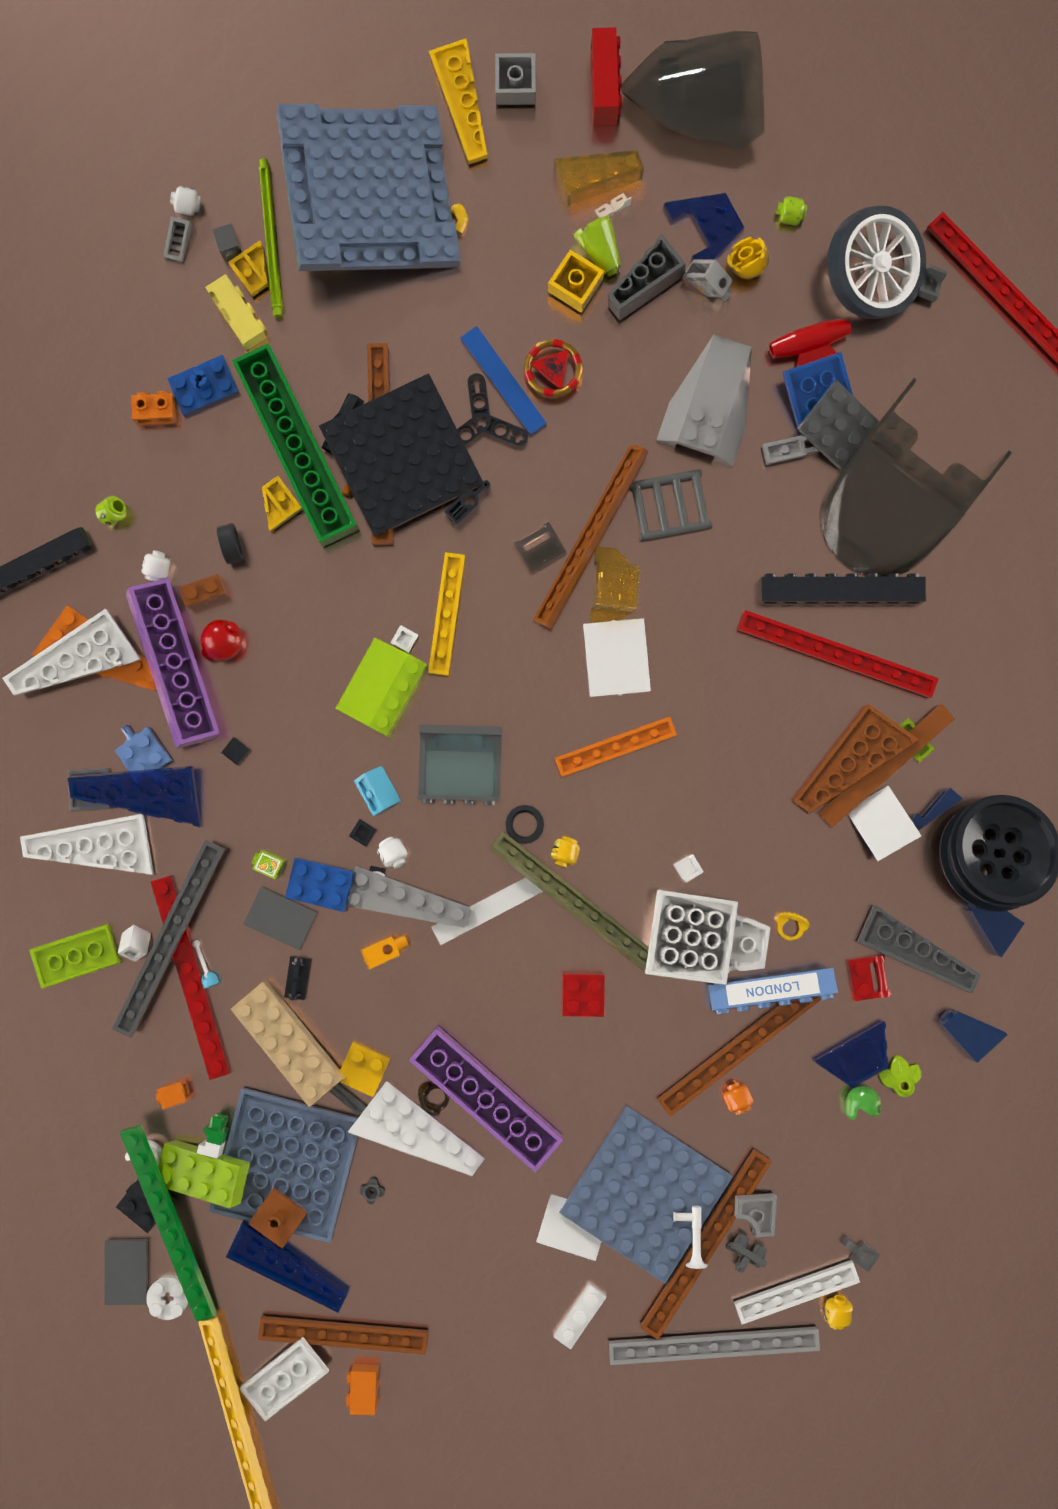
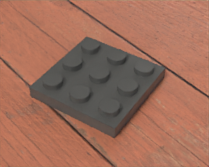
(838, 424)

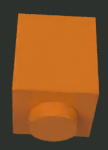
(173, 1094)

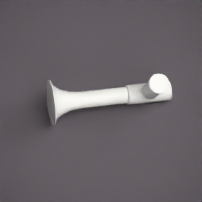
(696, 1260)

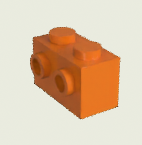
(154, 408)

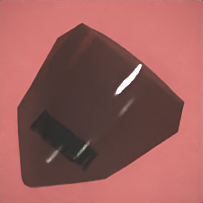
(704, 87)

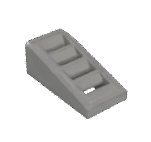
(170, 238)

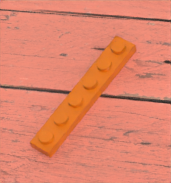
(615, 746)

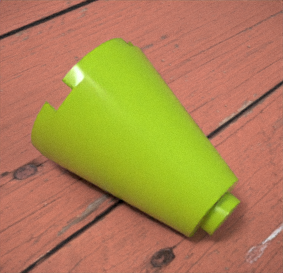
(600, 244)

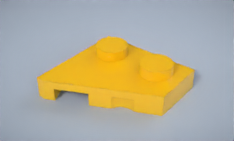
(251, 268)
(279, 503)

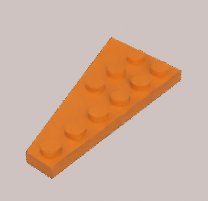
(133, 673)

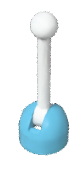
(209, 978)

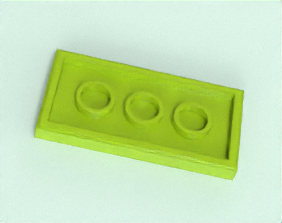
(75, 956)

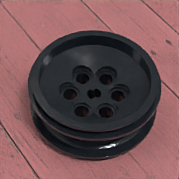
(1031, 840)

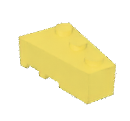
(236, 312)

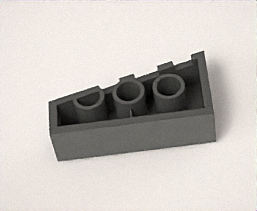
(647, 278)

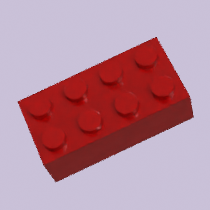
(606, 76)

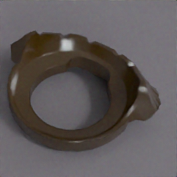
(431, 1109)

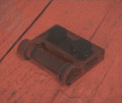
(543, 552)

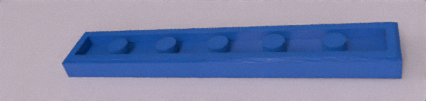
(503, 380)

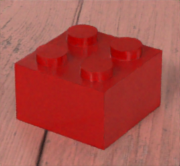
(583, 994)

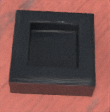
(235, 751)
(363, 832)

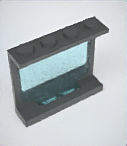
(460, 764)

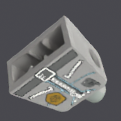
(709, 278)

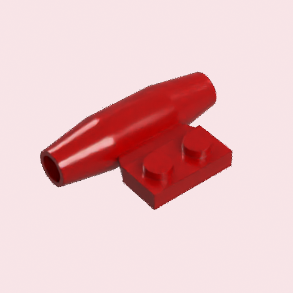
(811, 341)

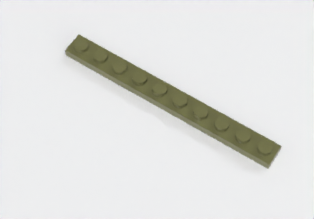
(571, 900)

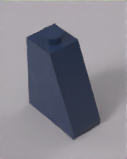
(996, 928)
(970, 1034)

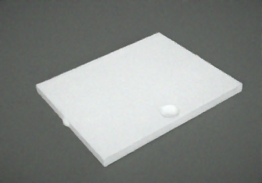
(616, 657)

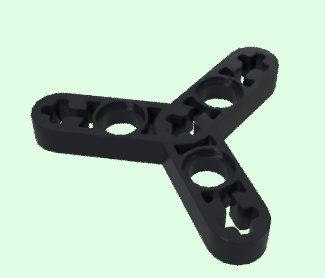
(491, 422)

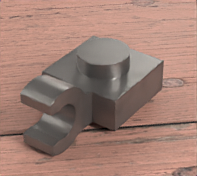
(861, 1254)

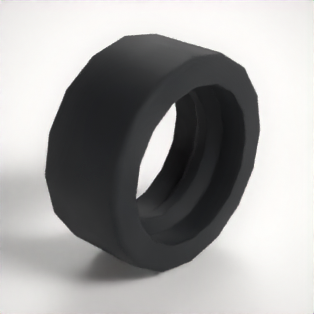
(230, 543)
(509, 824)

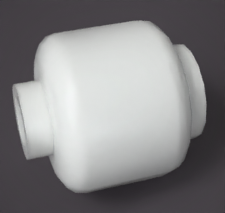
(185, 201)
(155, 566)
(392, 852)

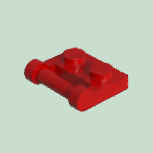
(862, 981)

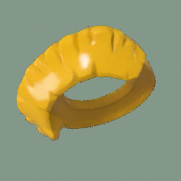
(784, 917)

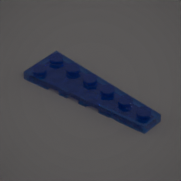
(284, 1267)

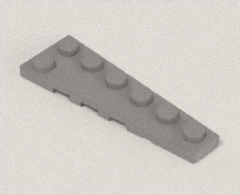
(393, 897)

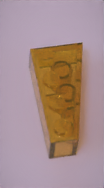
(596, 174)

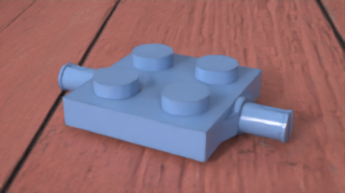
(142, 750)

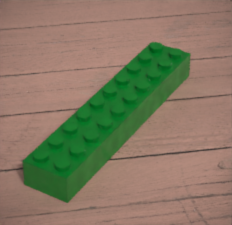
(295, 445)

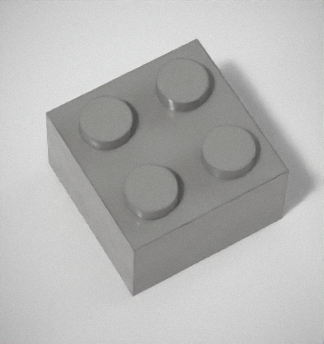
(515, 78)

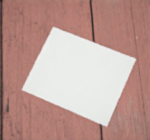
(883, 823)
(564, 1234)

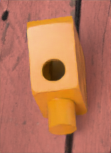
(374, 955)

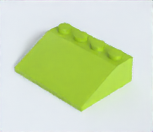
(382, 687)

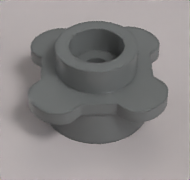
(371, 1197)

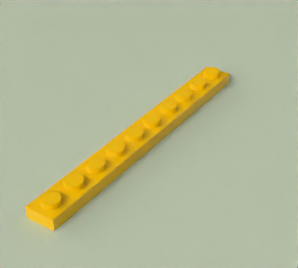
(234, 1414)

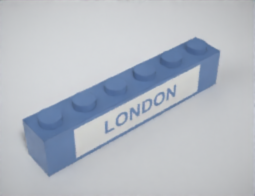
(773, 989)

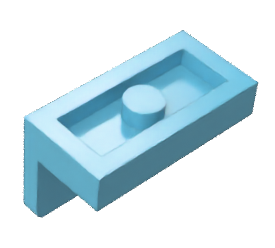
(377, 790)

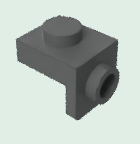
(932, 283)

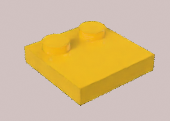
(364, 1068)

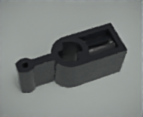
(459, 512)

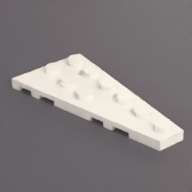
(83, 652)
(103, 844)
(404, 1126)

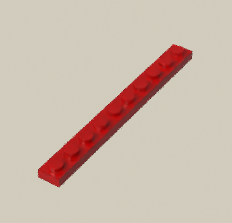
(996, 283)
(838, 654)
(192, 987)

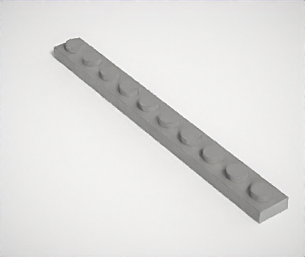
(714, 1345)

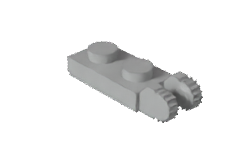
(787, 449)

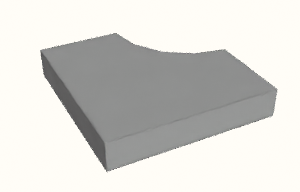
(758, 1211)

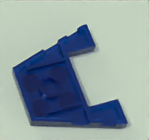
(714, 219)

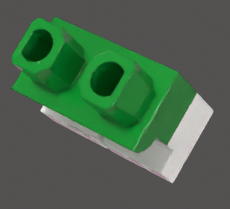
(217, 1136)

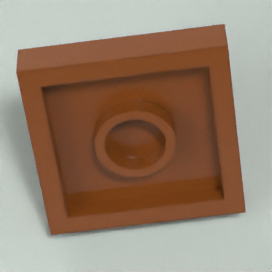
(278, 1217)

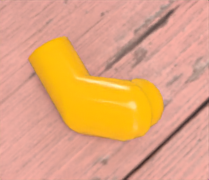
(462, 218)

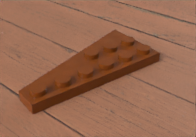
(861, 750)

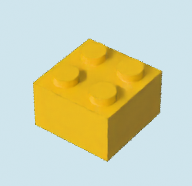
(575, 281)

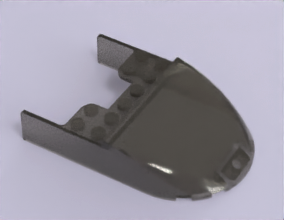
(891, 505)

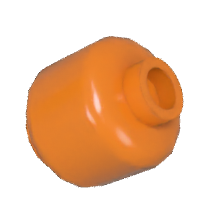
(738, 1098)

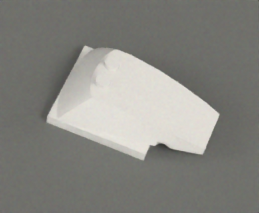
(703, 939)

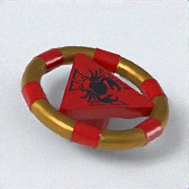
(553, 367)

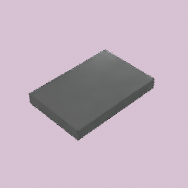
(280, 918)
(126, 1272)

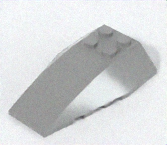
(711, 402)

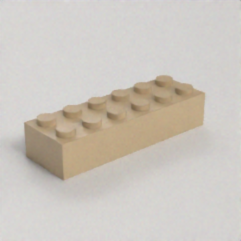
(288, 1043)

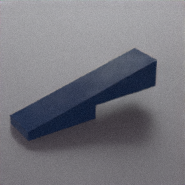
(942, 803)

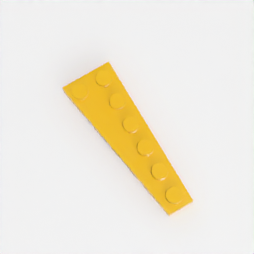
(457, 82)

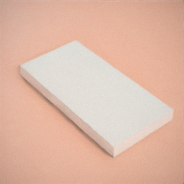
(284, 1379)

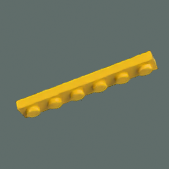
(446, 614)

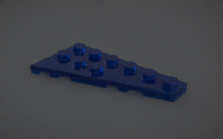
(149, 792)

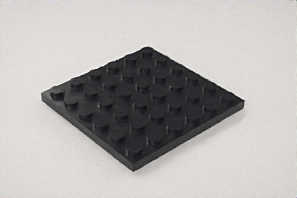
(401, 455)

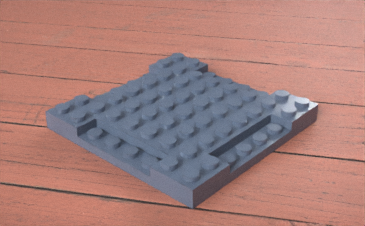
(367, 188)

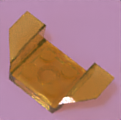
(615, 586)

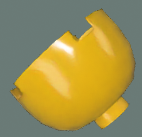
(748, 258)

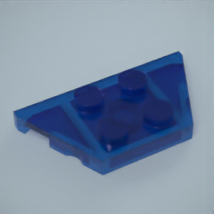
(858, 1057)

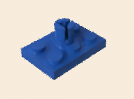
(203, 385)

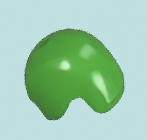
(862, 1098)

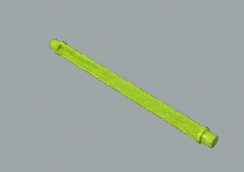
(270, 238)

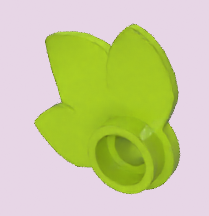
(901, 1073)

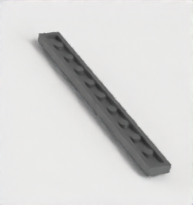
(168, 939)

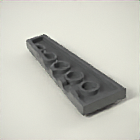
(902, 943)

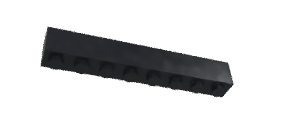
(842, 590)

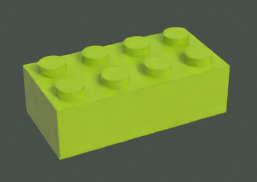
(201, 1176)

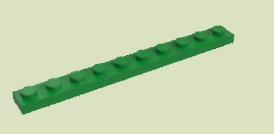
(168, 1223)

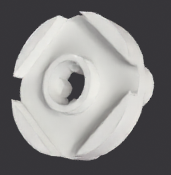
(157, 1304)

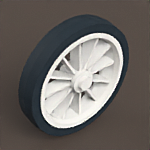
(876, 262)

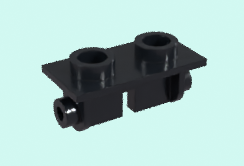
(297, 978)

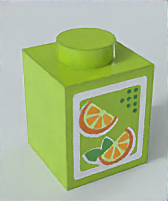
(268, 864)

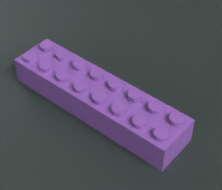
(172, 663)
(486, 1099)

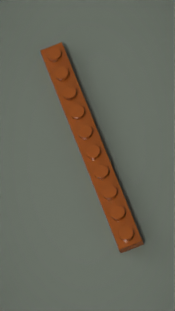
(377, 386)
(590, 536)
(732, 1055)
(711, 1237)

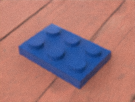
(319, 884)

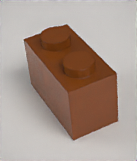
(204, 592)

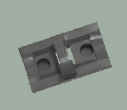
(755, 1257)

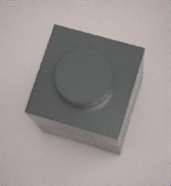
(227, 241)

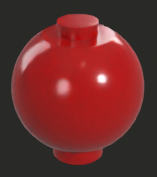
(220, 640)

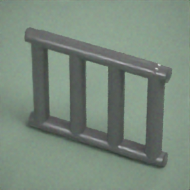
(656, 484)

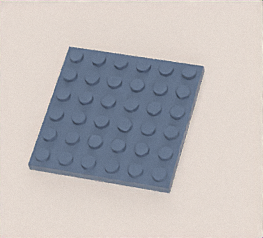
(295, 1151)
(636, 1187)

